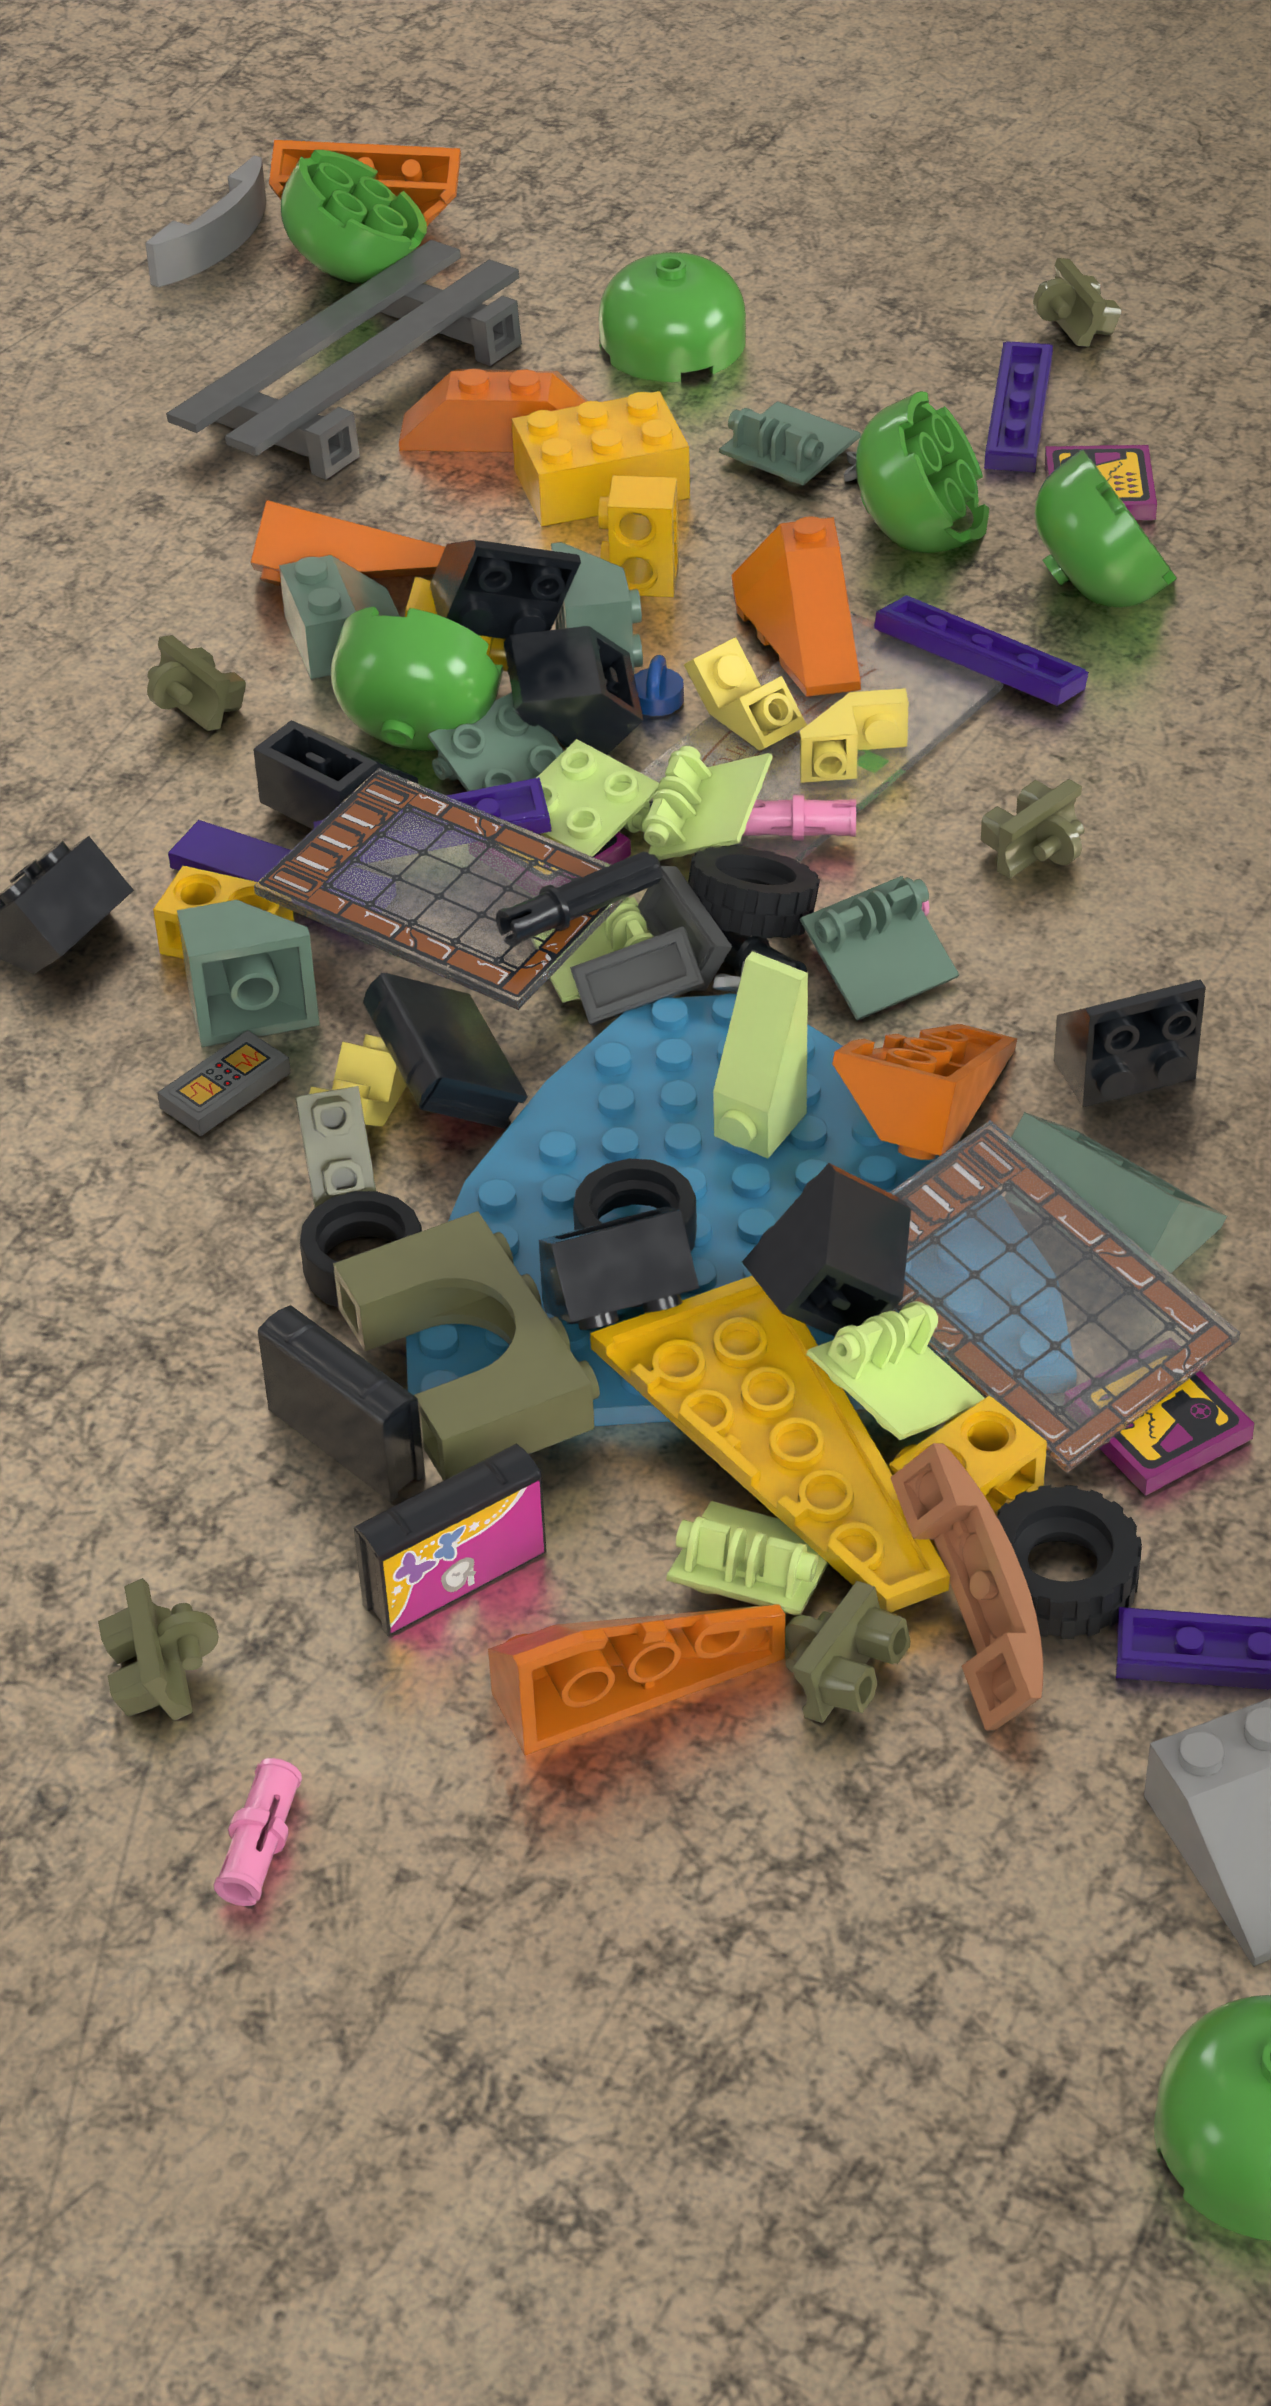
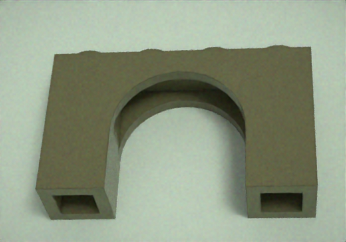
(469, 1277)

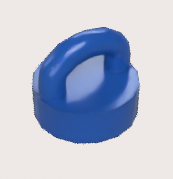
(659, 688)

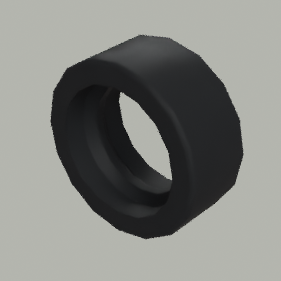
(635, 1183)
(347, 1218)

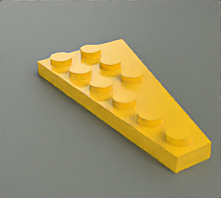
(775, 1421)

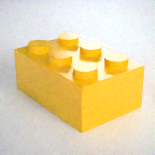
(573, 452)

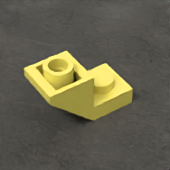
(739, 701)
(852, 724)
(375, 1074)

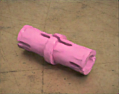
(802, 818)
(258, 1832)

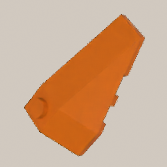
(294, 534)
(800, 605)
(925, 1086)
(608, 1670)

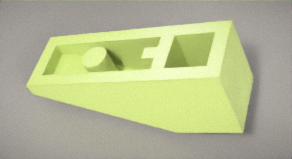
(764, 1058)

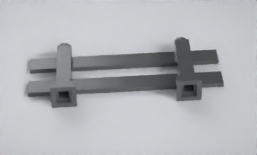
(396, 291)

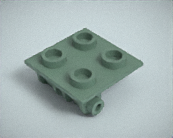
(786, 441)
(494, 749)
(880, 946)

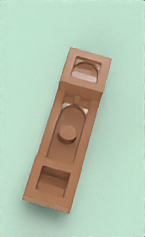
(986, 1580)

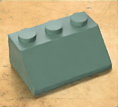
(1138, 1203)

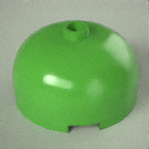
(348, 218)
(672, 317)
(919, 476)
(1096, 538)
(411, 676)
(1217, 2115)

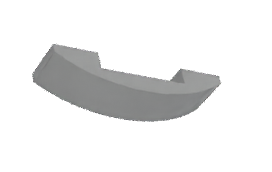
(189, 249)

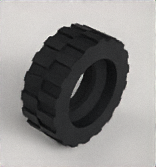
(754, 890)
(1085, 1520)

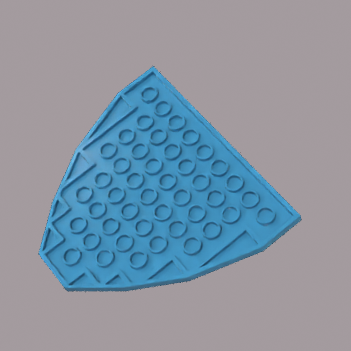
(650, 1096)

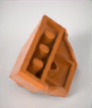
(423, 173)
(476, 408)

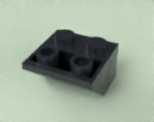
(502, 587)
(574, 685)
(311, 772)
(57, 903)
(1131, 1043)
(835, 1253)
(617, 1267)

